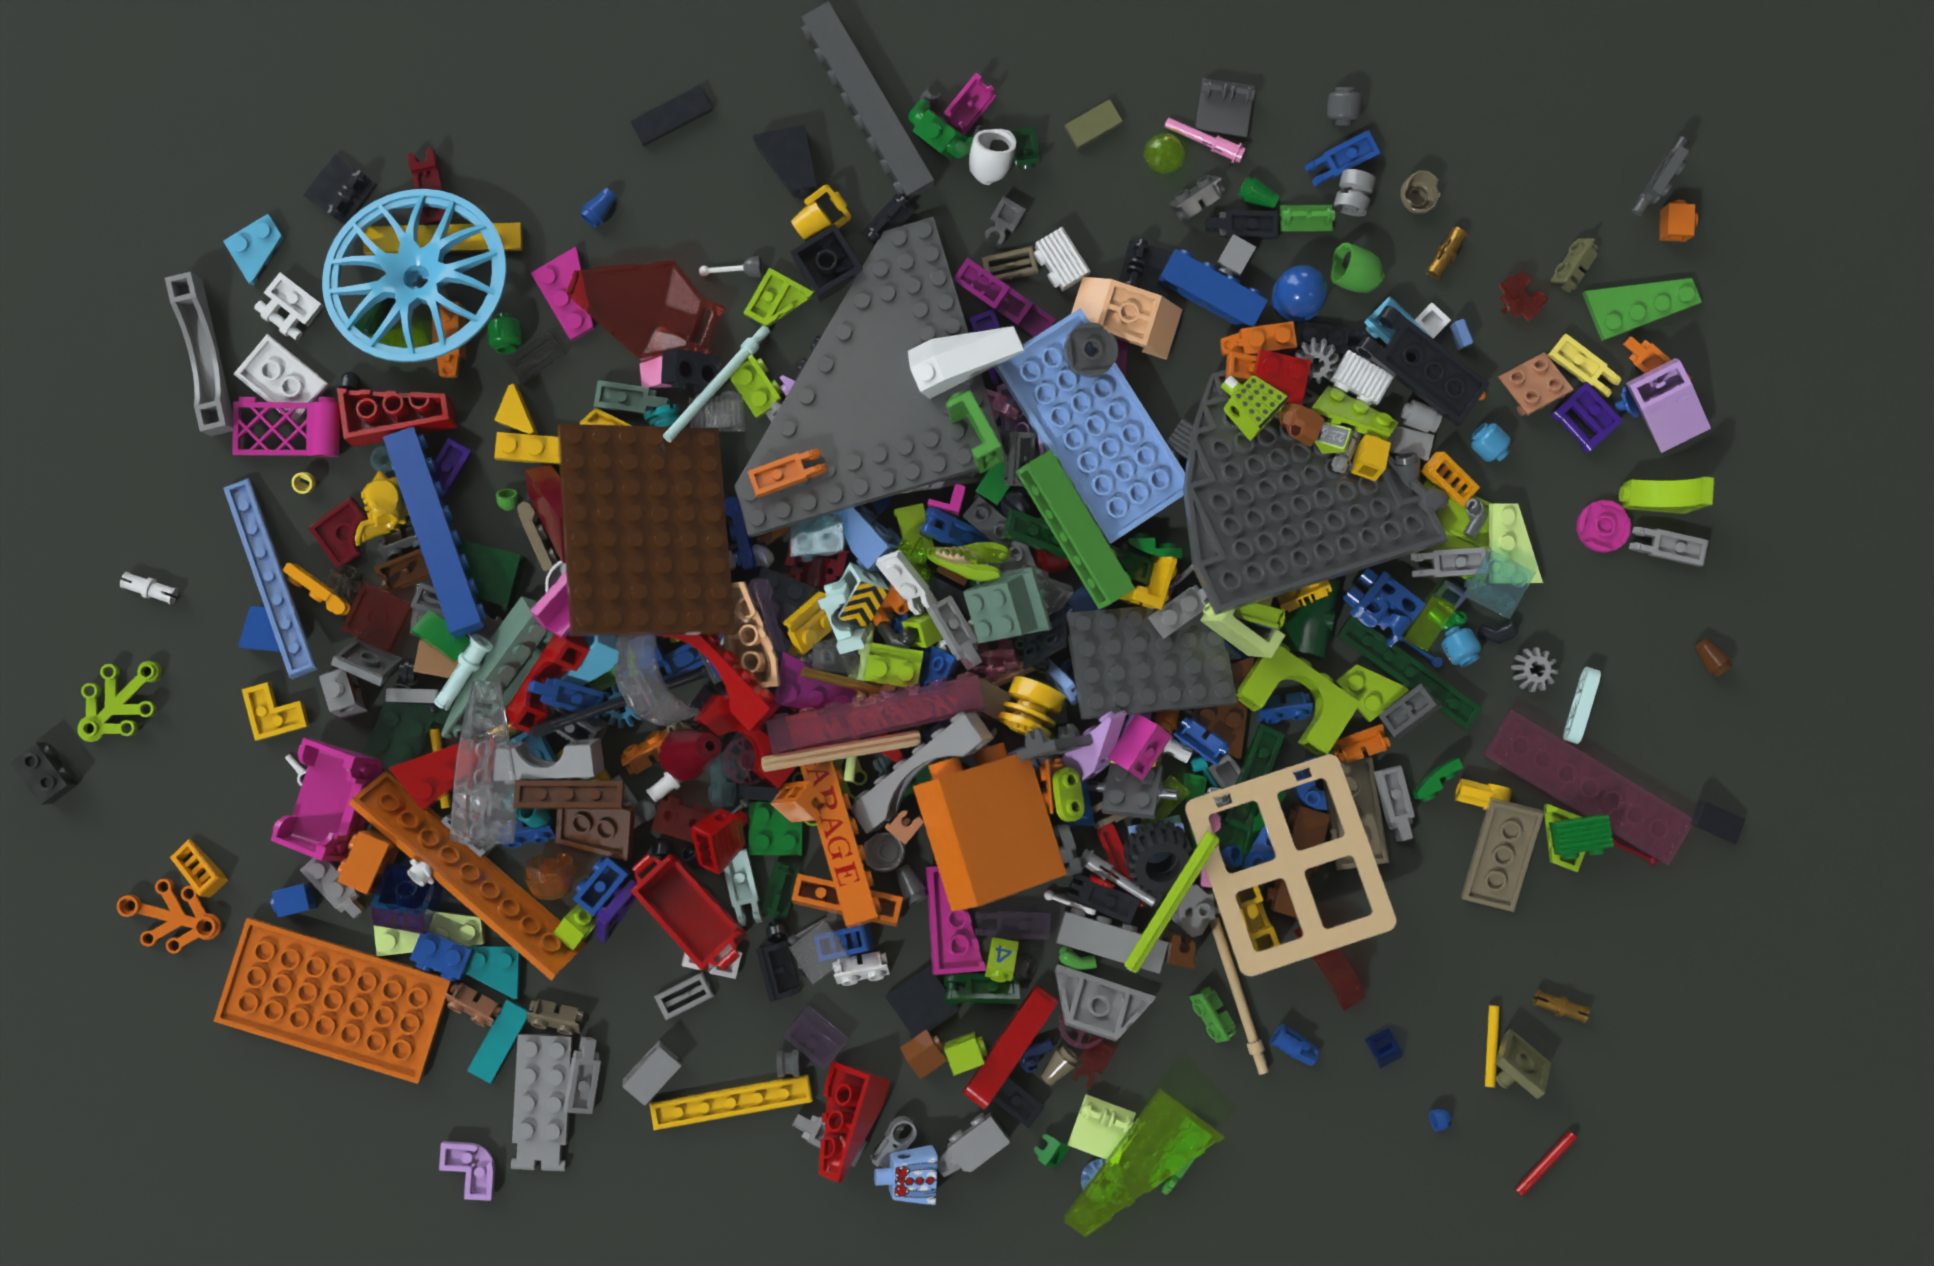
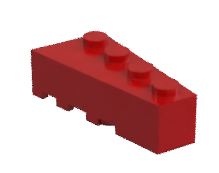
(372, 415)

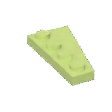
(455, 926)

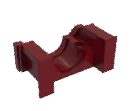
(816, 571)

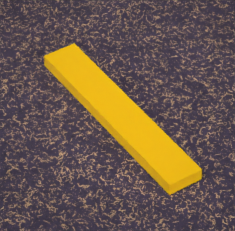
(387, 239)
(731, 1102)

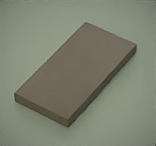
(1365, 796)
(1502, 854)

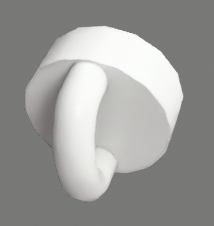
(763, 555)

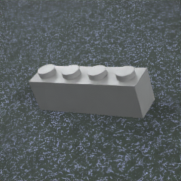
(1105, 939)

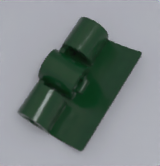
(1309, 626)

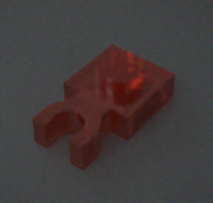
(1094, 1060)

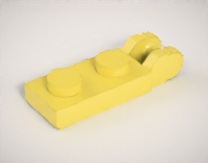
(1583, 364)

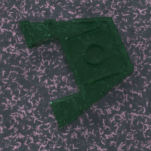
(402, 732)

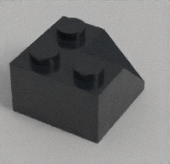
(826, 262)

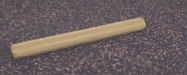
(841, 750)

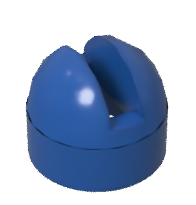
(1231, 856)
(1440, 1119)

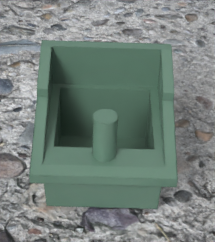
(1008, 606)

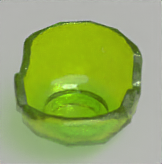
(1164, 153)

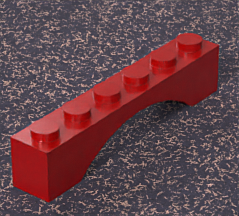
(747, 699)

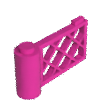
(321, 425)

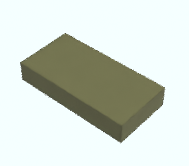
(1093, 124)

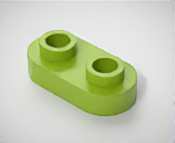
(1067, 793)

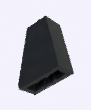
(790, 159)

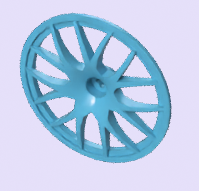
(409, 269)

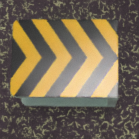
(865, 595)

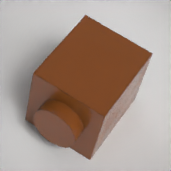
(924, 1053)

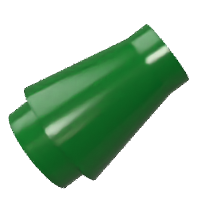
(1257, 193)

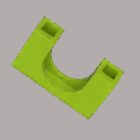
(1332, 704)

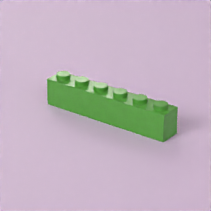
(1075, 529)

